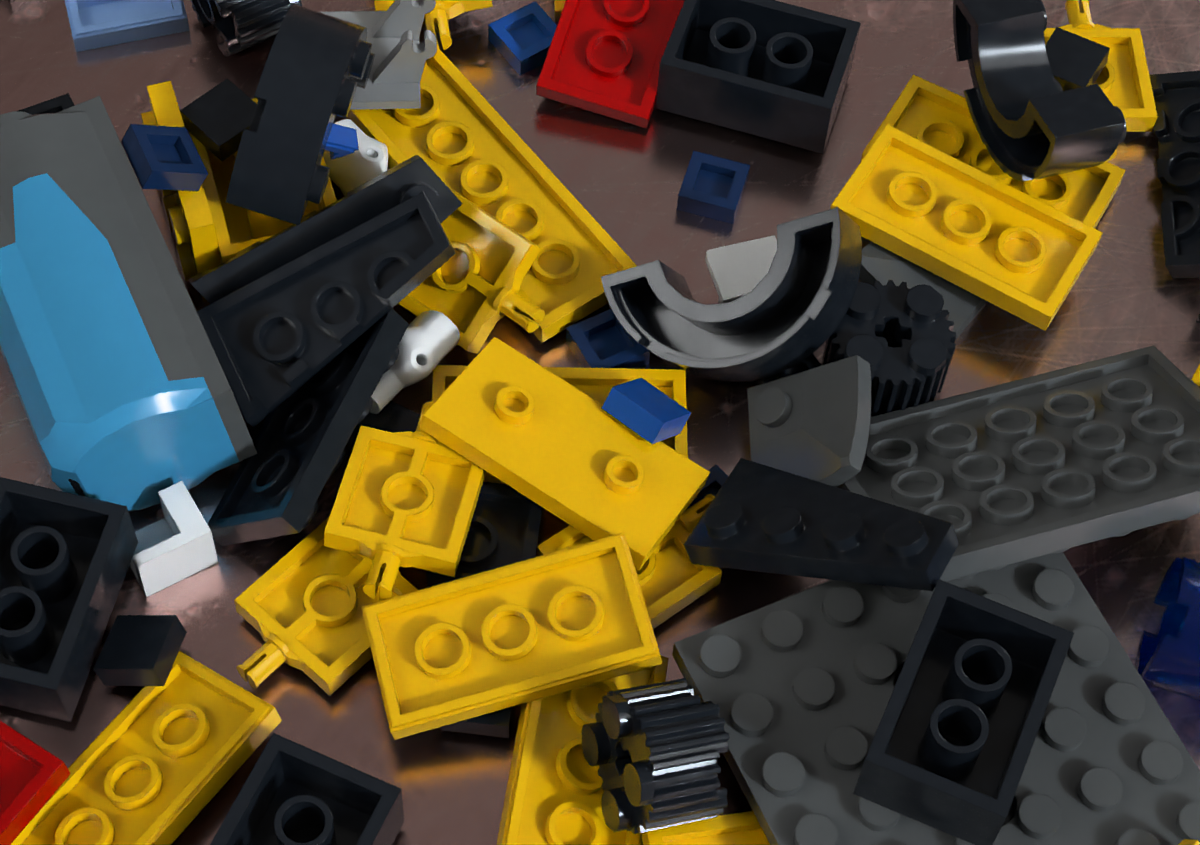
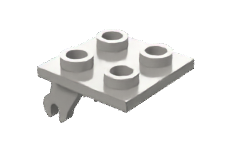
(397, 51)

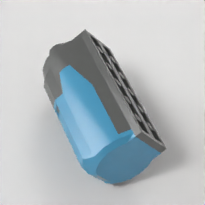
(102, 320)

